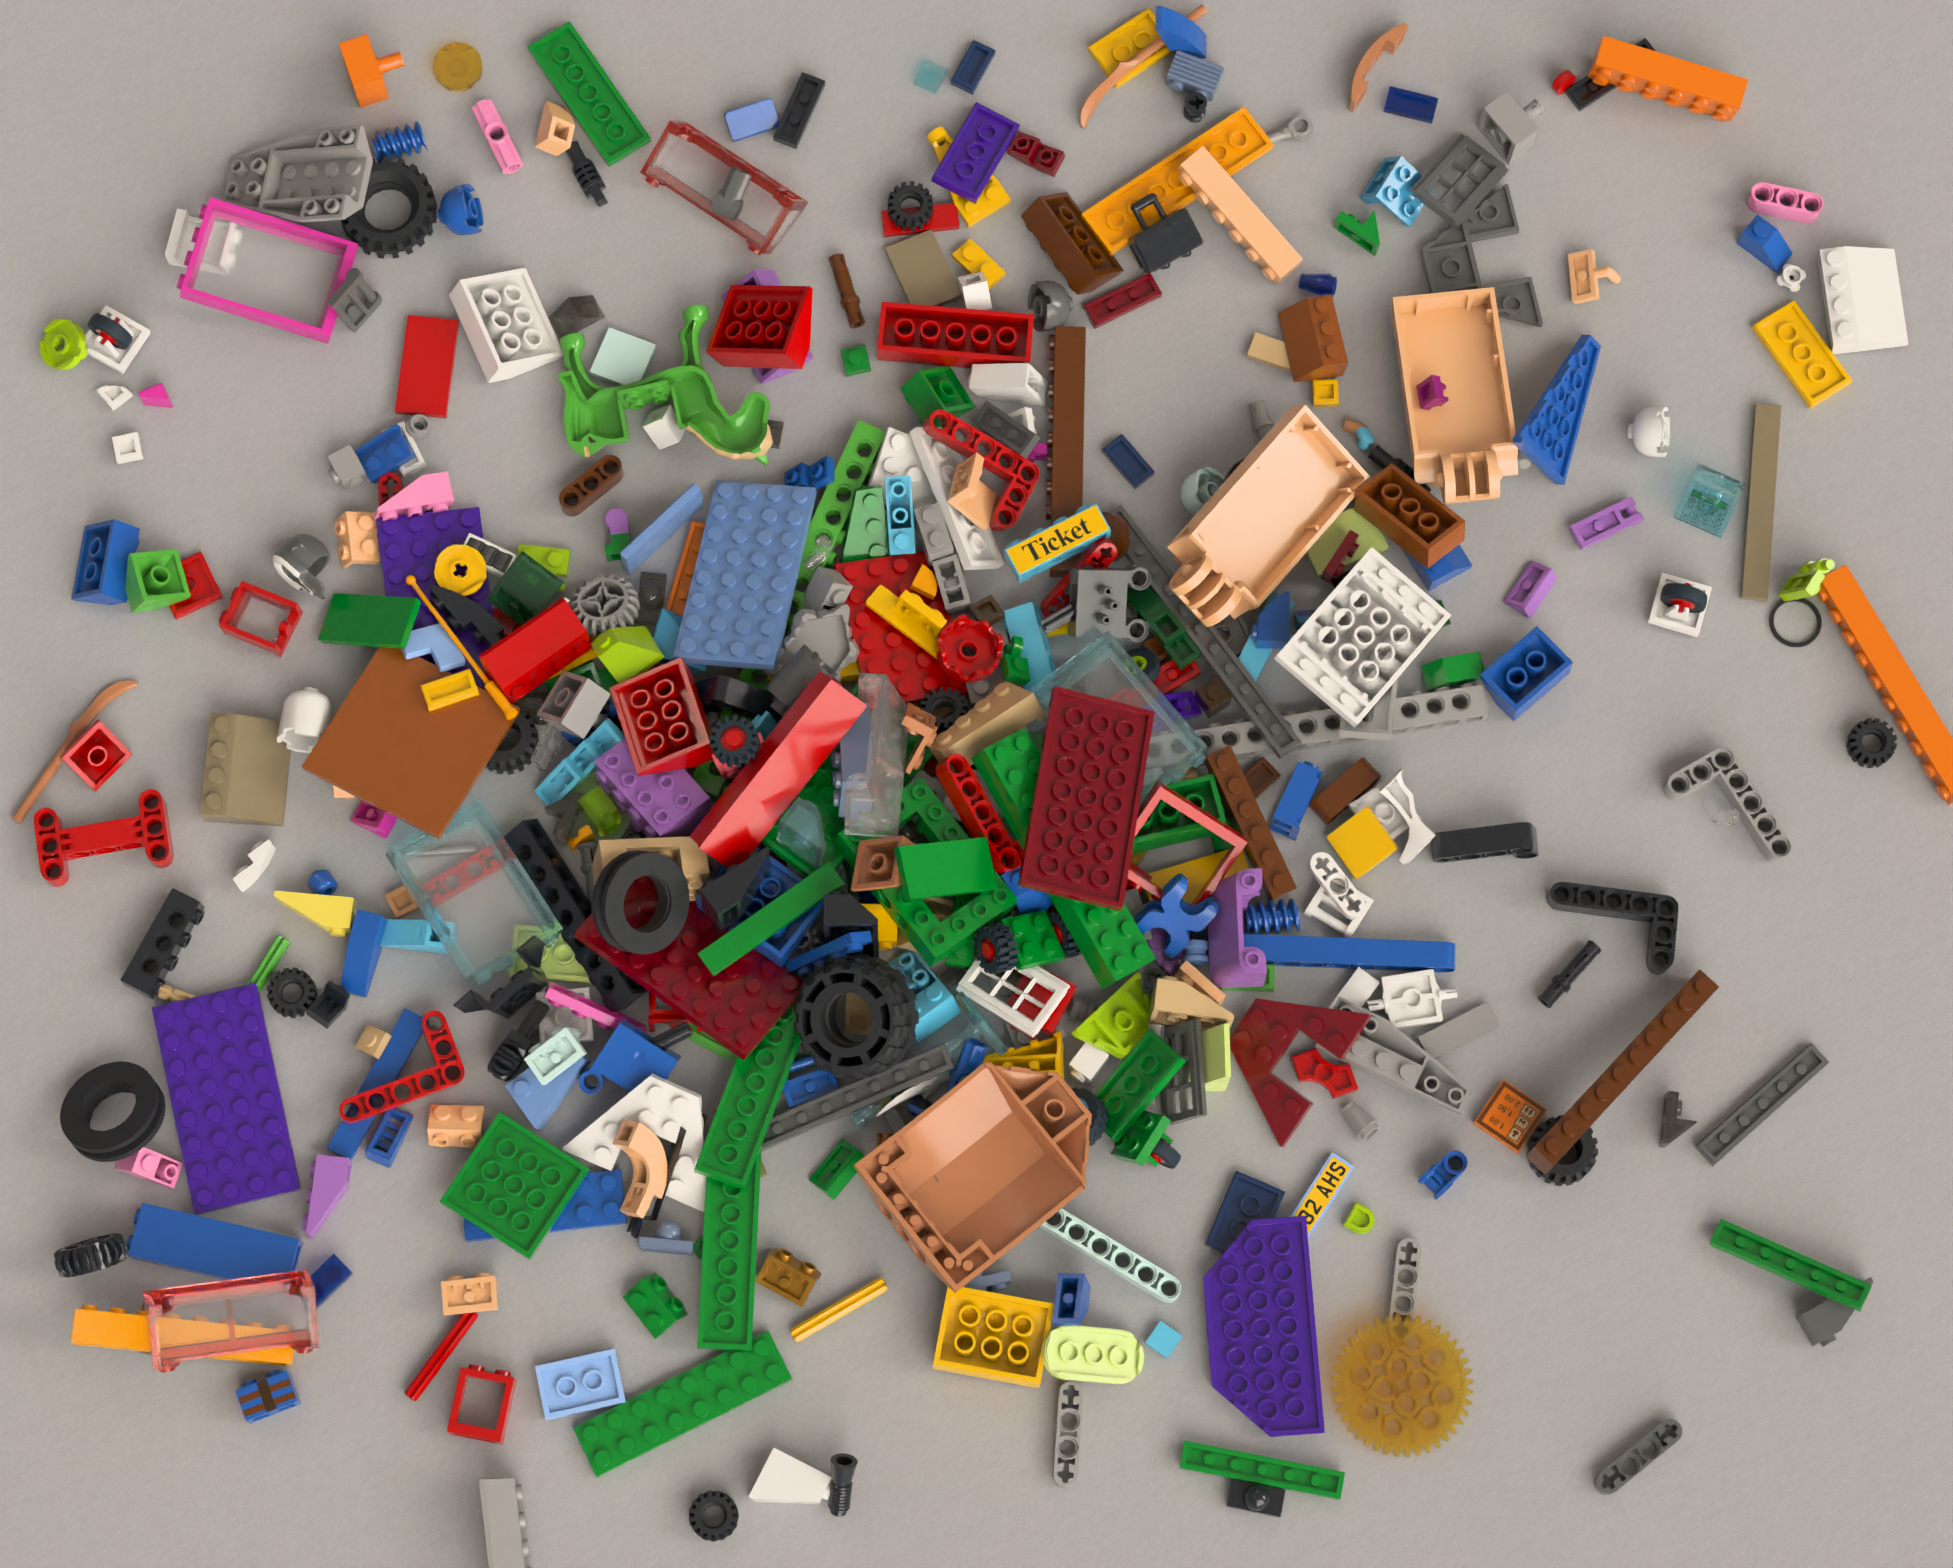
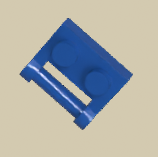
(809, 1085)

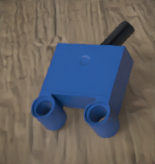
(634, 1056)

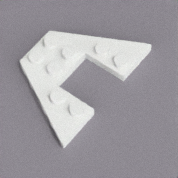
(663, 1110)

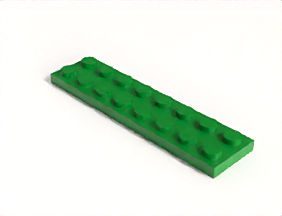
(749, 1106)
(729, 1264)
(681, 1404)

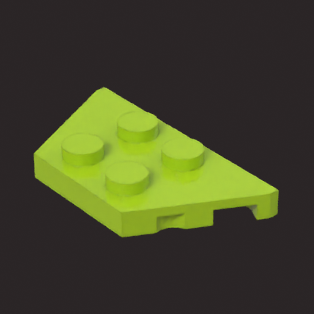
(1118, 1021)

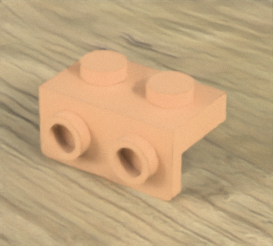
(357, 538)
(455, 1125)

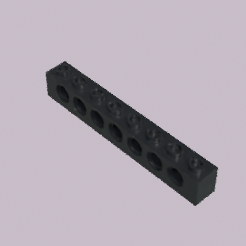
(572, 900)

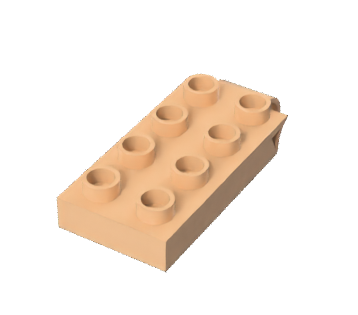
(1469, 438)
(1263, 518)

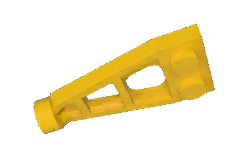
(991, 199)

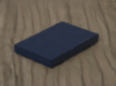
(1243, 1202)

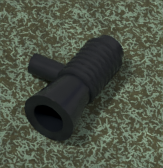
(843, 1470)

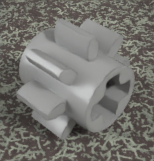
(811, 941)

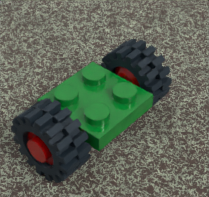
(1024, 942)

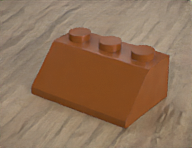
(1313, 339)

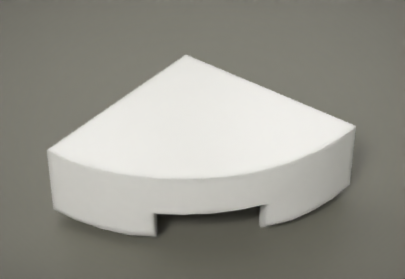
(114, 395)

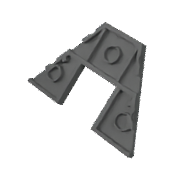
(1453, 267)

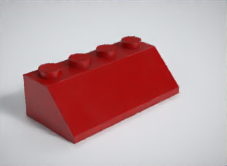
(536, 651)

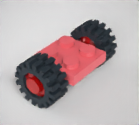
(734, 745)

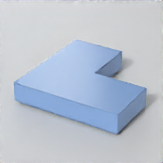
(436, 641)

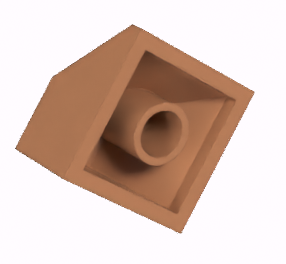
(877, 864)

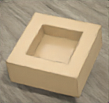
(373, 1041)

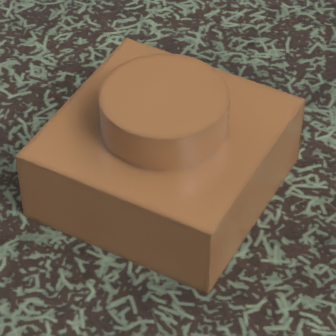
(401, 902)

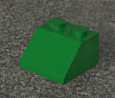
(936, 390)

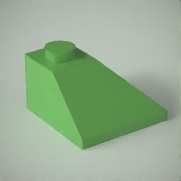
(155, 580)

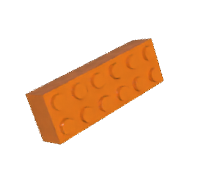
(1667, 79)

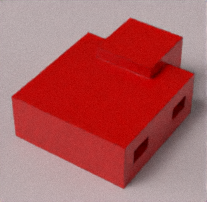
(1042, 995)

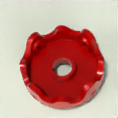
(980, 638)

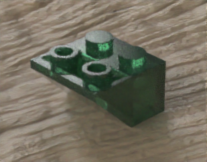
(525, 589)

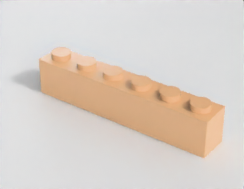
(1239, 215)

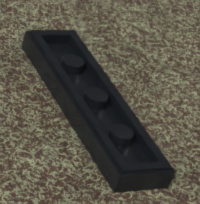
(1587, 92)

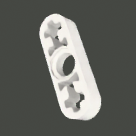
(1320, 874)

